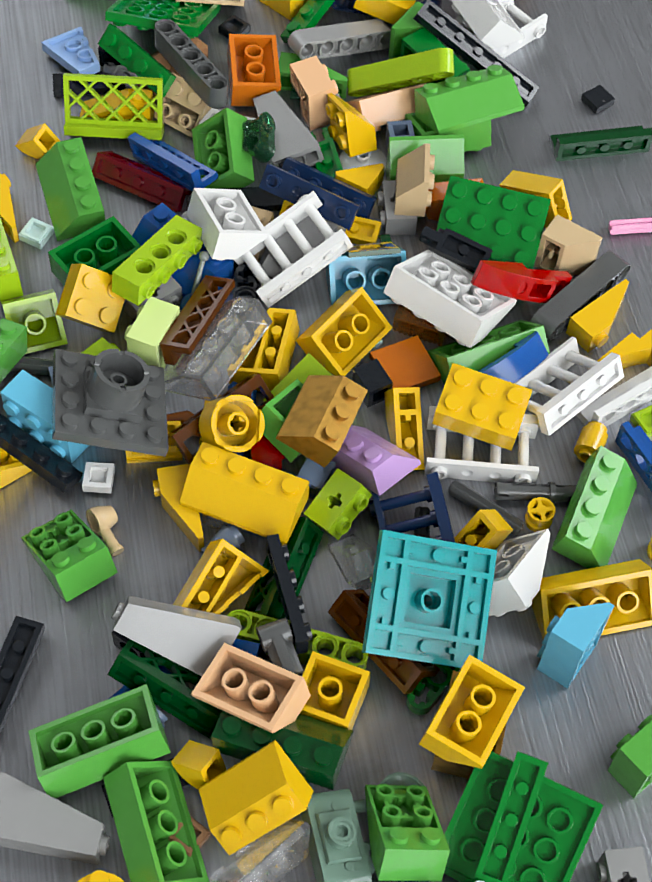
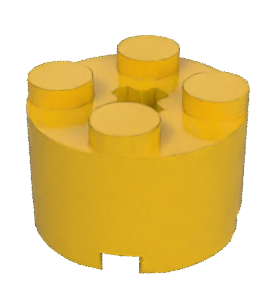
(236, 409)

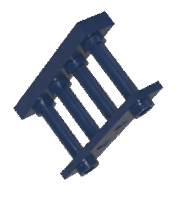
(339, 200)
(437, 517)

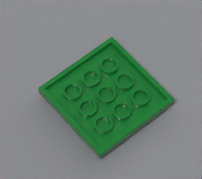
(143, 14)
(495, 218)
(553, 836)

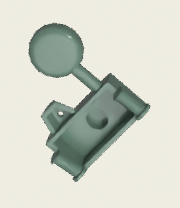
(336, 837)

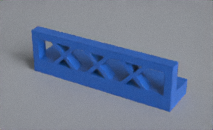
(171, 162)
(637, 449)

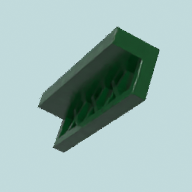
(601, 143)
(302, 549)
(166, 689)

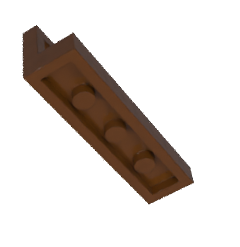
(195, 318)
(191, 426)
(351, 614)

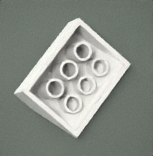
(446, 298)

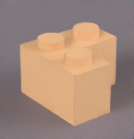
(312, 85)

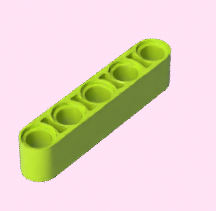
(400, 72)
(340, 647)

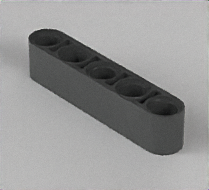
(191, 63)
(579, 293)

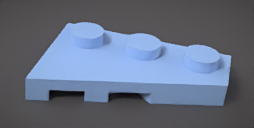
(72, 52)

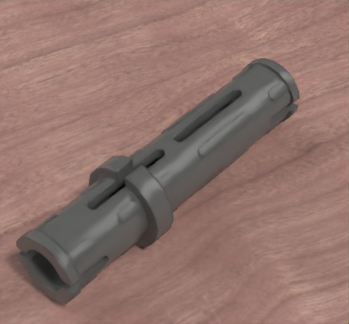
(527, 491)

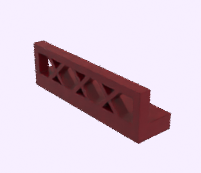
(139, 180)

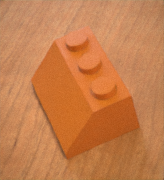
(252, 67)

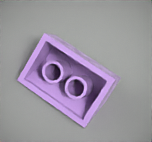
(373, 460)

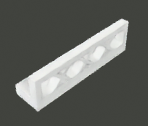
(619, 400)

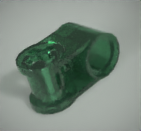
(260, 137)

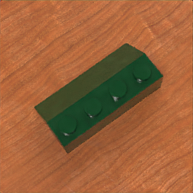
(310, 743)

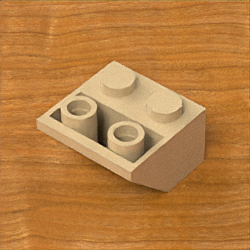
(183, 107)
(414, 181)
(567, 247)

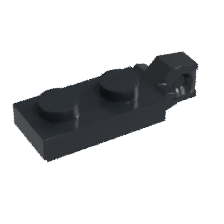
(455, 247)

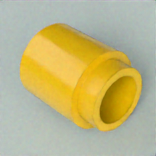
(590, 439)

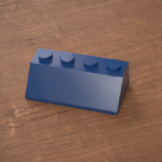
(185, 277)

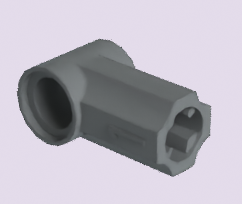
(278, 644)

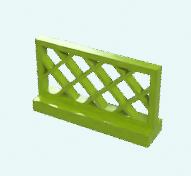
(109, 126)

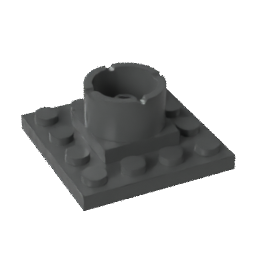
(109, 401)

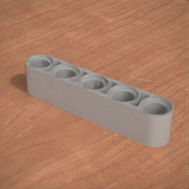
(340, 39)

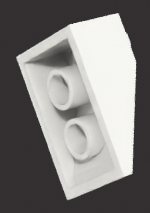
(518, 572)

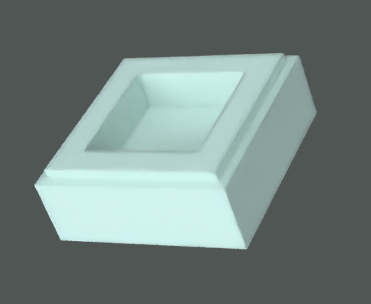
(36, 233)

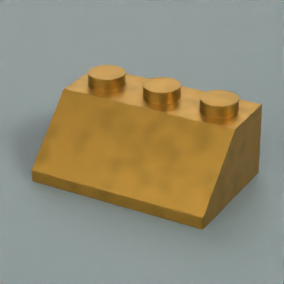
(322, 416)

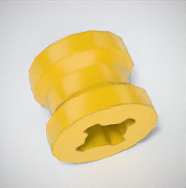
(542, 507)

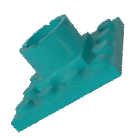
(429, 600)

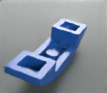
(519, 361)

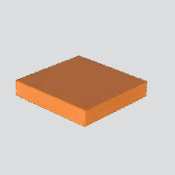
(407, 363)

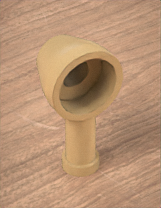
(101, 521)

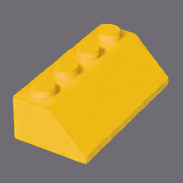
(244, 492)
(622, 584)

